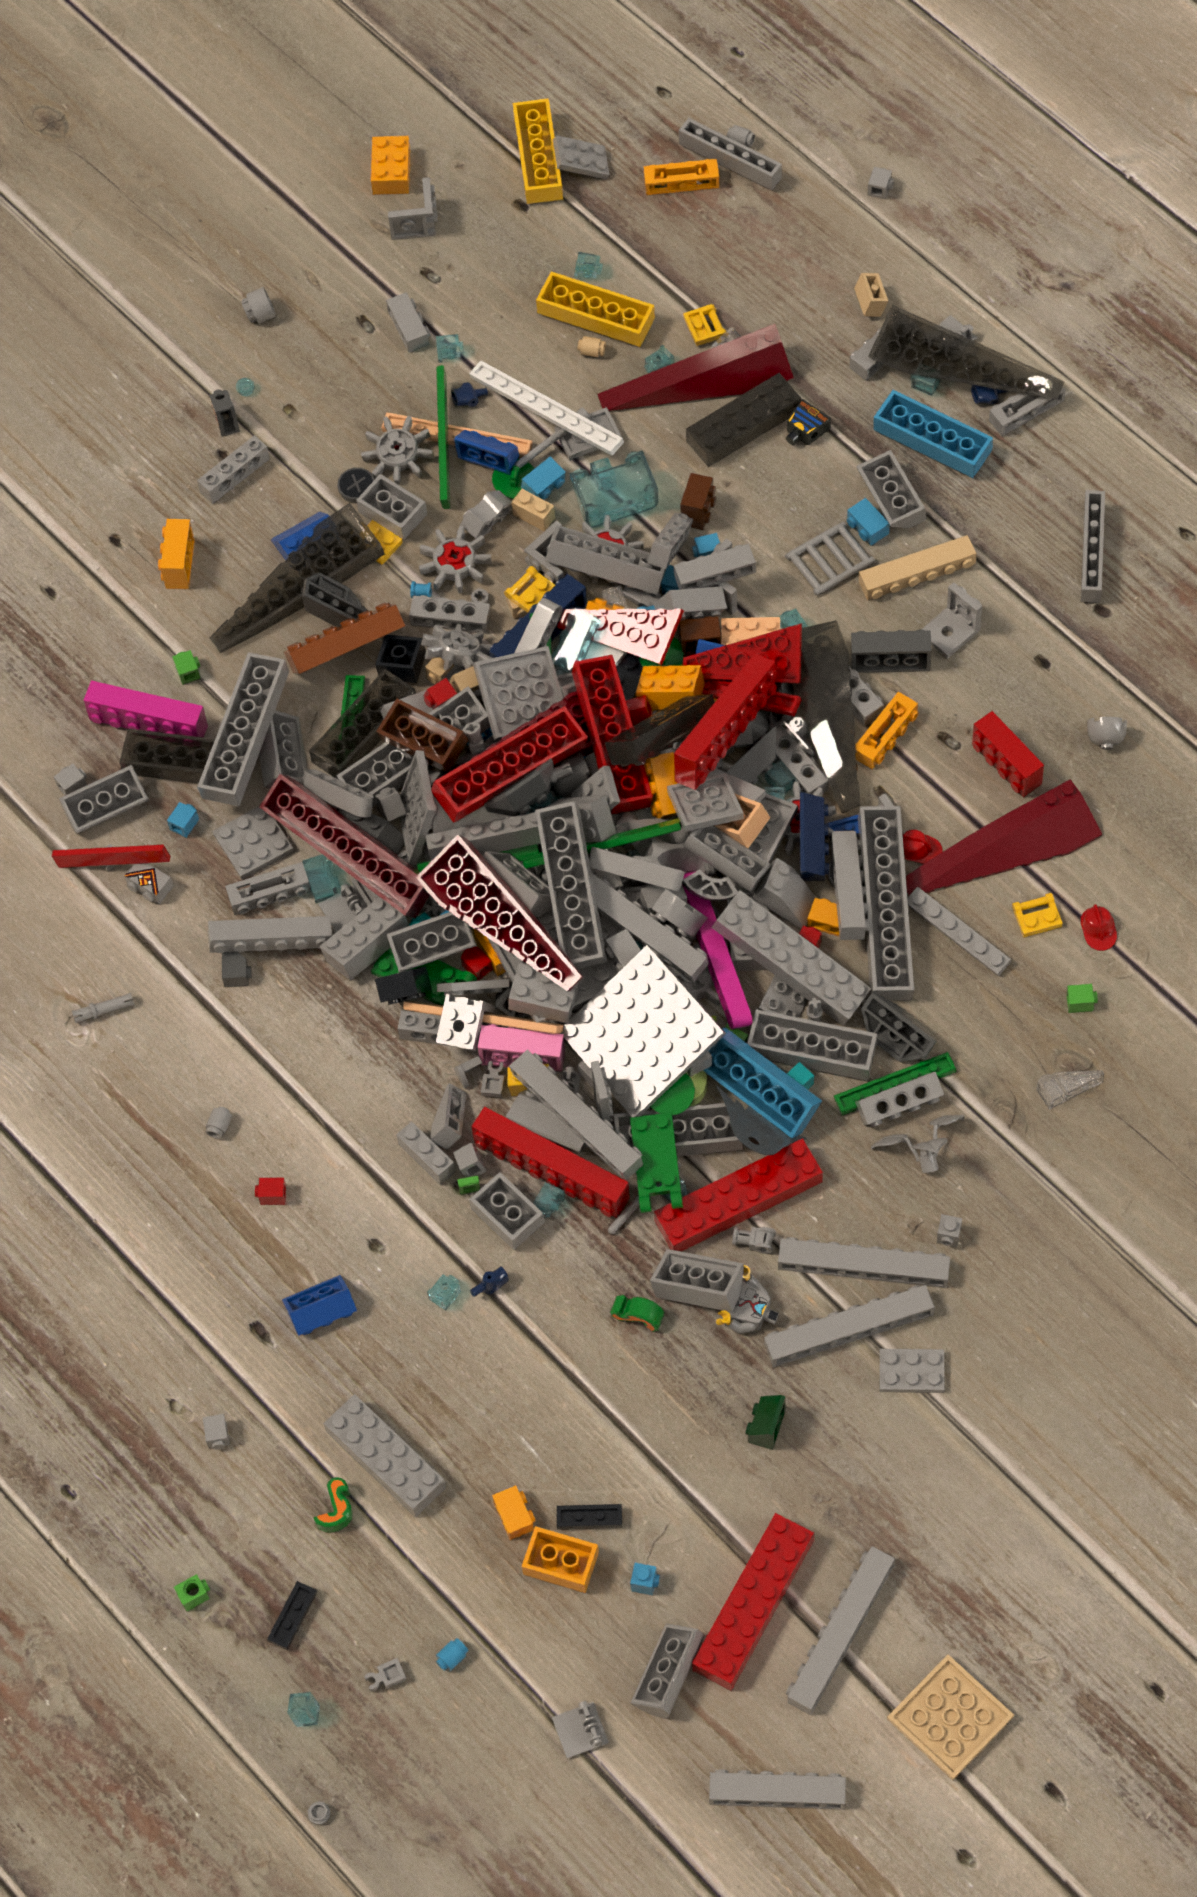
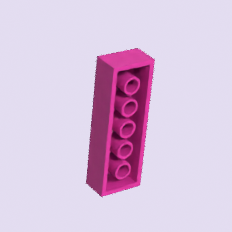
(143, 711)

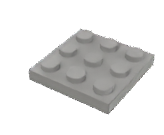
(707, 805)
(252, 842)

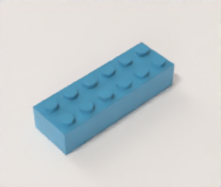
(933, 433)
(762, 1084)

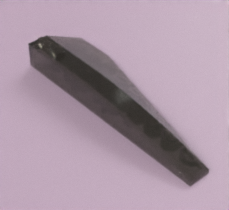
(935, 352)
(337, 549)
(829, 708)

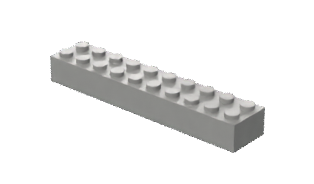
(886, 902)

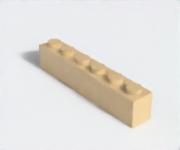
(917, 568)

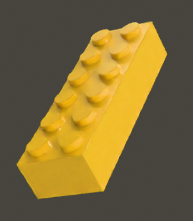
(537, 151)
(595, 309)

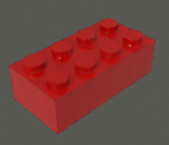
(1007, 754)

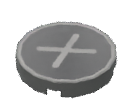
(354, 483)

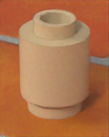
(591, 346)

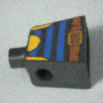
(807, 424)

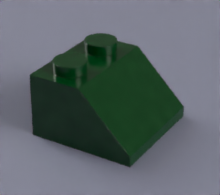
(767, 1421)

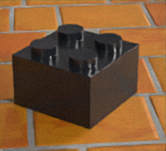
(401, 657)
(403, 986)

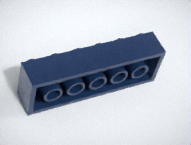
(566, 593)

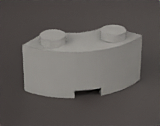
(483, 516)
(709, 888)
(679, 913)

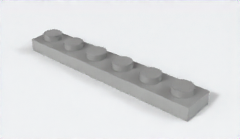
(958, 931)

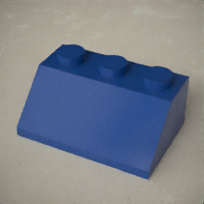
(486, 451)
(291, 538)
(319, 1305)

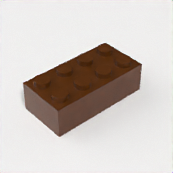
(417, 730)

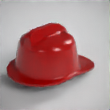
(920, 847)
(1098, 928)

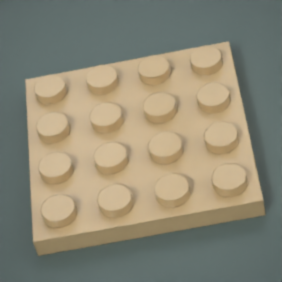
(950, 1717)

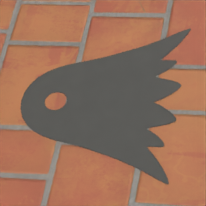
(748, 1123)

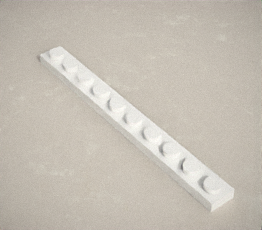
(546, 408)

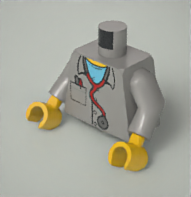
(750, 1308)

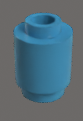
(451, 1655)

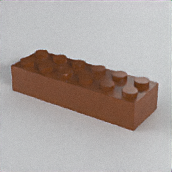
(342, 639)

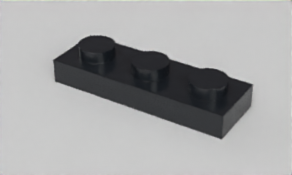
(589, 1516)
(292, 1615)

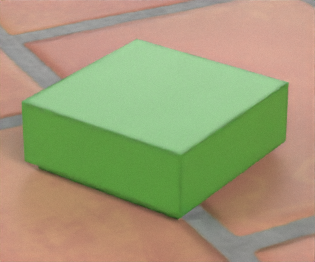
(468, 1185)

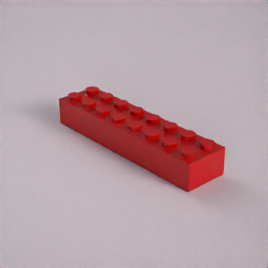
(605, 718)
(724, 722)
(506, 763)
(550, 1162)
(739, 1196)
(753, 1602)

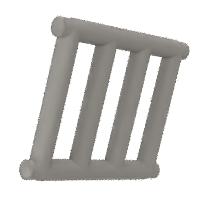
(825, 537)

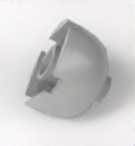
(1107, 731)

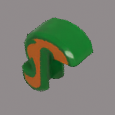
(638, 1310)
(342, 1509)

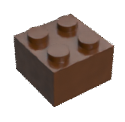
(698, 500)
(694, 629)

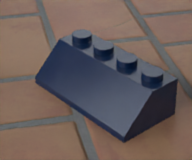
(813, 838)

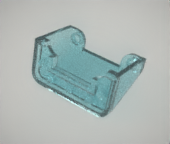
(616, 491)

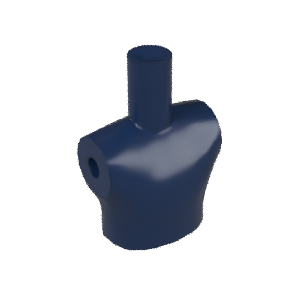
(466, 395)
(985, 395)
(491, 1282)

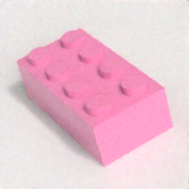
(509, 1043)

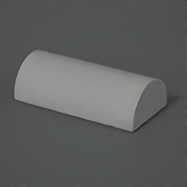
(103, 799)
(727, 856)
(430, 941)
(667, 1670)

